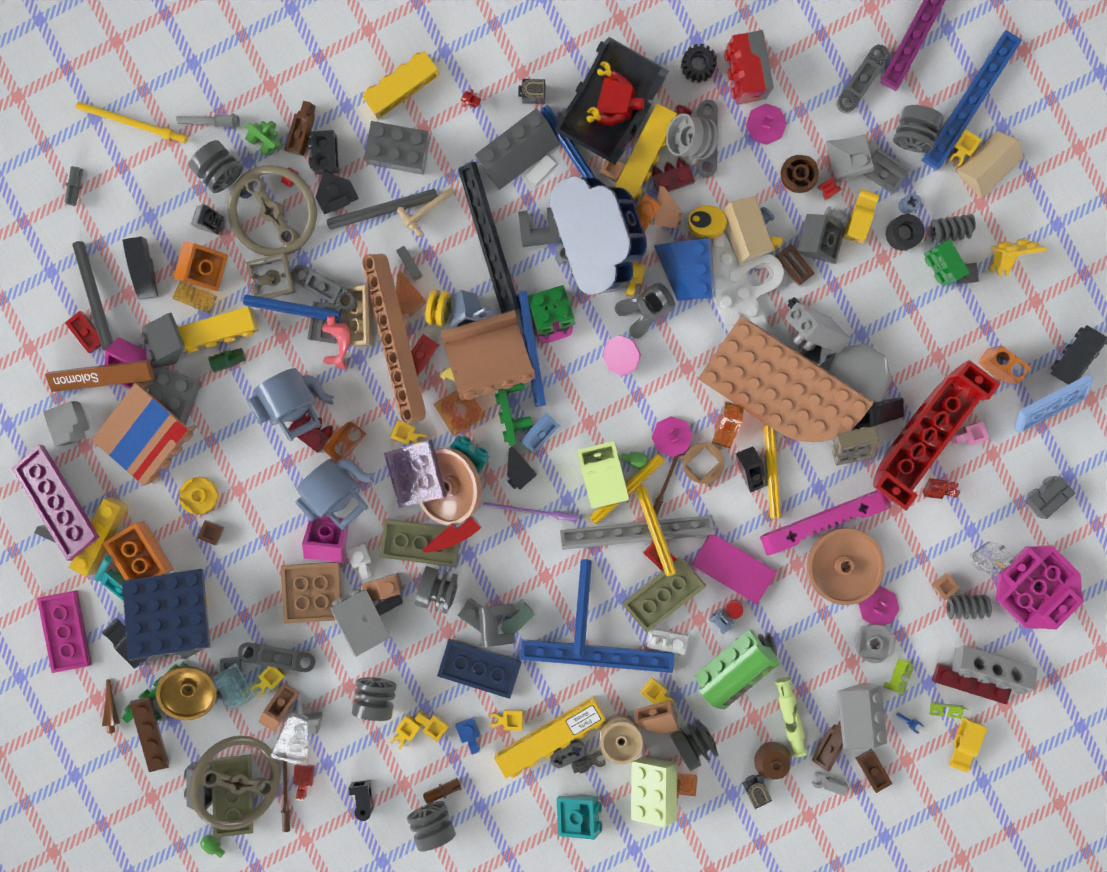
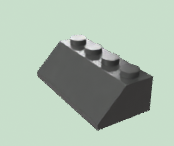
(517, 149)

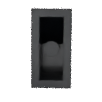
(751, 469)
(518, 470)

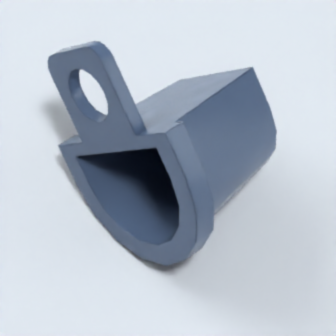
(467, 309)

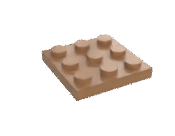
(310, 591)

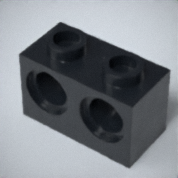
(329, 151)

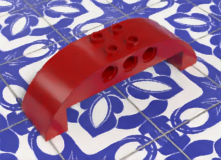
(931, 431)

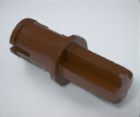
(442, 791)

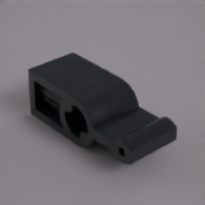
(117, 635)

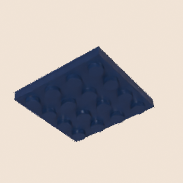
(165, 614)

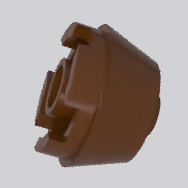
(799, 173)
(773, 760)

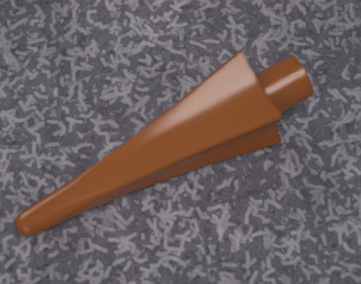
(110, 715)

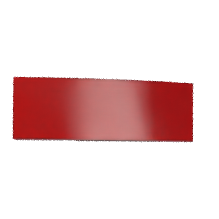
(453, 535)

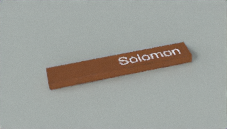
(100, 375)

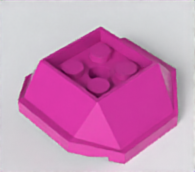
(1057, 592)

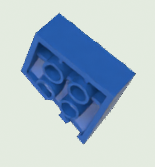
(688, 268)

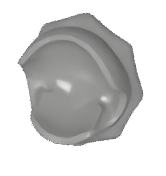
(863, 370)

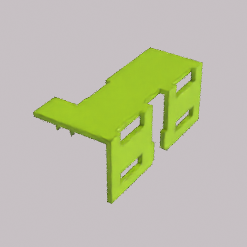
(898, 672)
(935, 706)

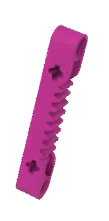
(776, 540)

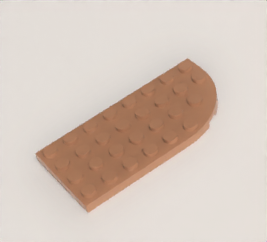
(782, 386)

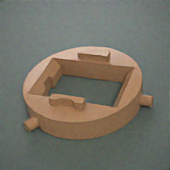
(714, 473)

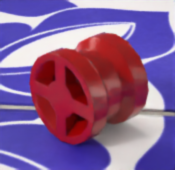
(829, 188)

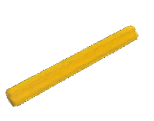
(772, 472)
(631, 485)
(656, 531)

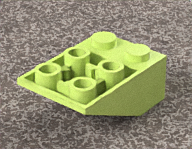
(603, 474)

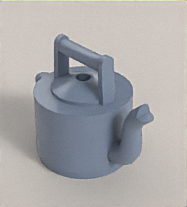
(286, 399)
(330, 490)

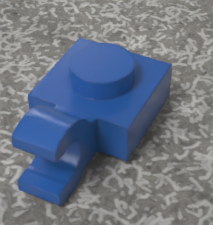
(469, 732)

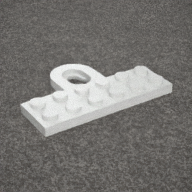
(732, 289)

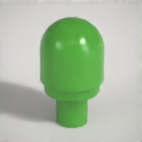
(635, 459)
(211, 846)

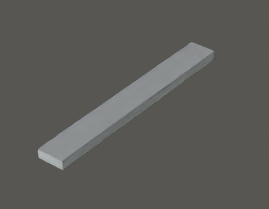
(636, 532)

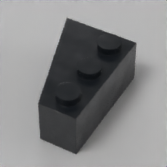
(1079, 355)

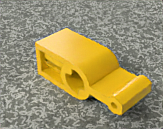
(861, 217)
(967, 744)

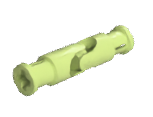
(790, 714)

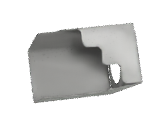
(66, 423)

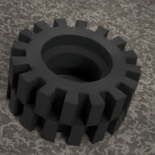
(707, 55)

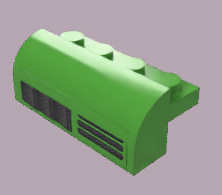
(736, 670)

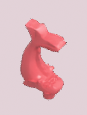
(343, 335)

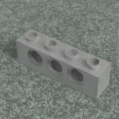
(1023, 674)

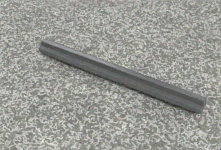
(381, 209)
(92, 294)

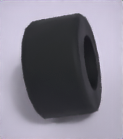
(914, 224)

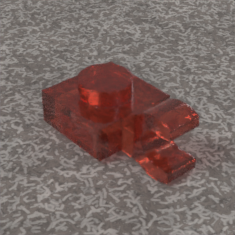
(938, 488)
(303, 777)

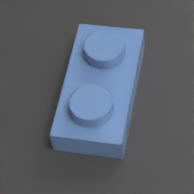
(540, 433)

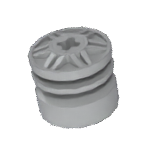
(692, 136)

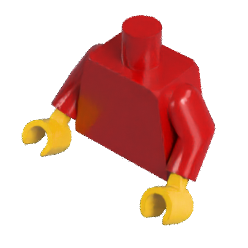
(615, 100)

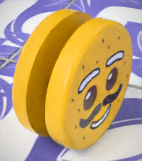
(438, 308)

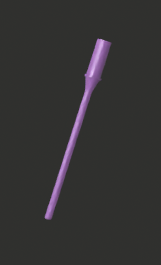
(558, 515)

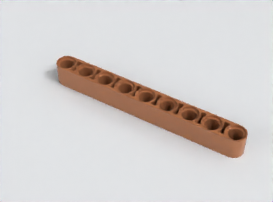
(394, 337)

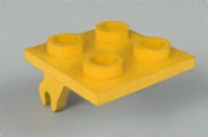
(1006, 254)

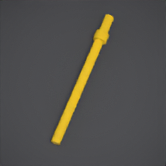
(166, 133)

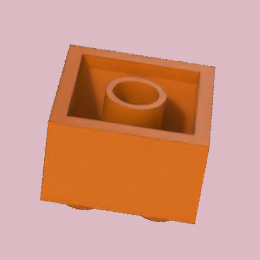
(200, 266)

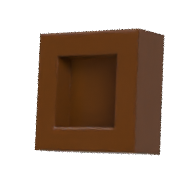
(210, 532)

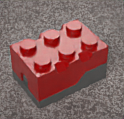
(749, 67)

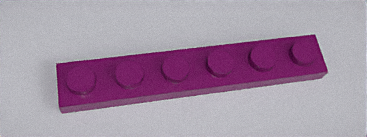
(911, 43)

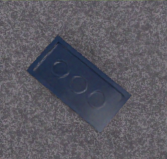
(479, 668)

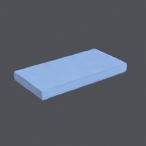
(1053, 403)

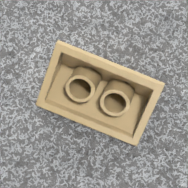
(991, 163)
(747, 229)
(360, 318)

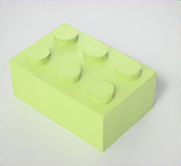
(654, 791)

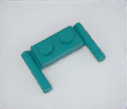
(110, 578)

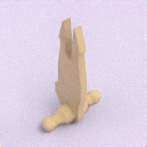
(411, 221)

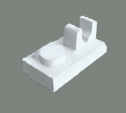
(667, 641)

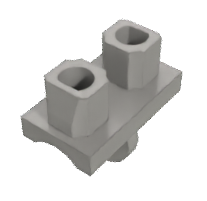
(313, 718)

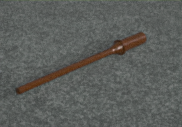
(659, 500)
(285, 811)

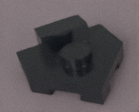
(334, 193)

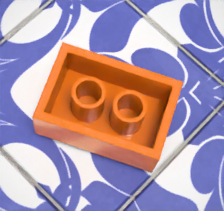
(137, 553)

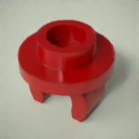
(468, 98)

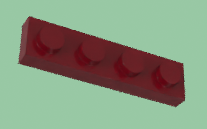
(945, 676)

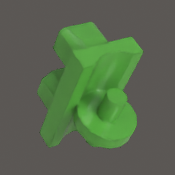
(266, 133)

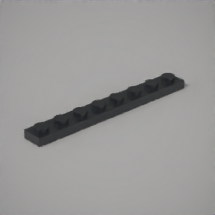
(488, 237)

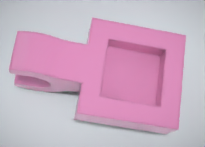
(972, 434)

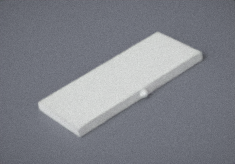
(540, 170)

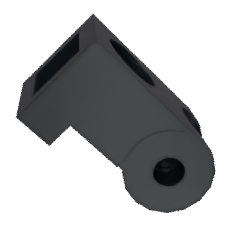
(363, 798)

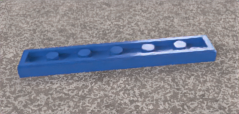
(530, 345)

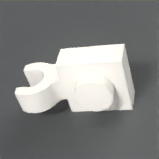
(359, 558)

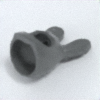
(653, 304)

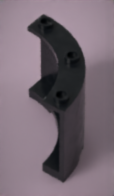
(599, 138)

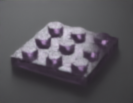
(415, 474)

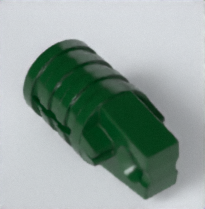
(226, 359)

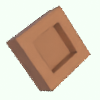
(612, 171)
(945, 586)

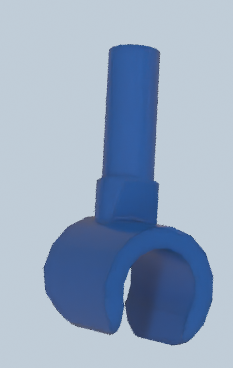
(912, 723)

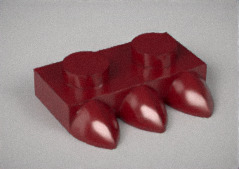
(673, 177)
(314, 438)

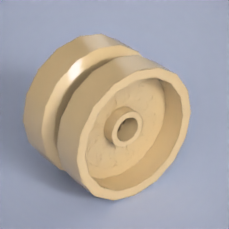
(623, 750)

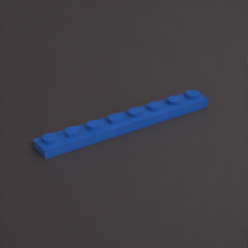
(972, 99)
(598, 656)

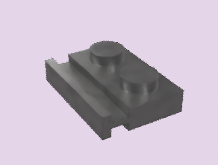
(887, 171)
(315, 327)

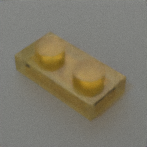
(194, 297)

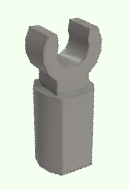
(831, 784)

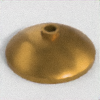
(186, 702)

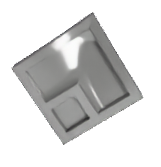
(850, 157)

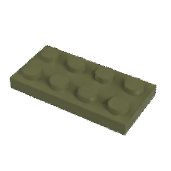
(406, 540)
(663, 595)
(227, 804)

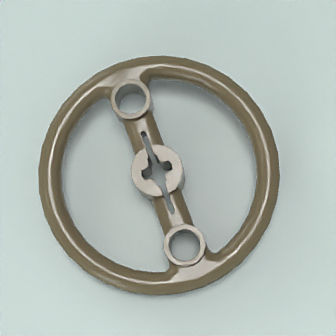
(266, 202)
(220, 779)

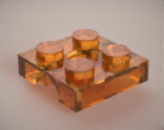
(454, 423)

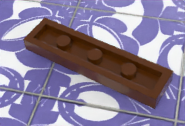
(149, 734)

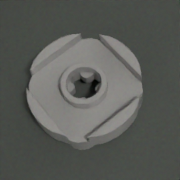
(880, 652)

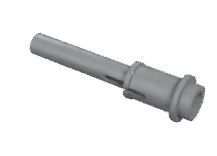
(218, 120)

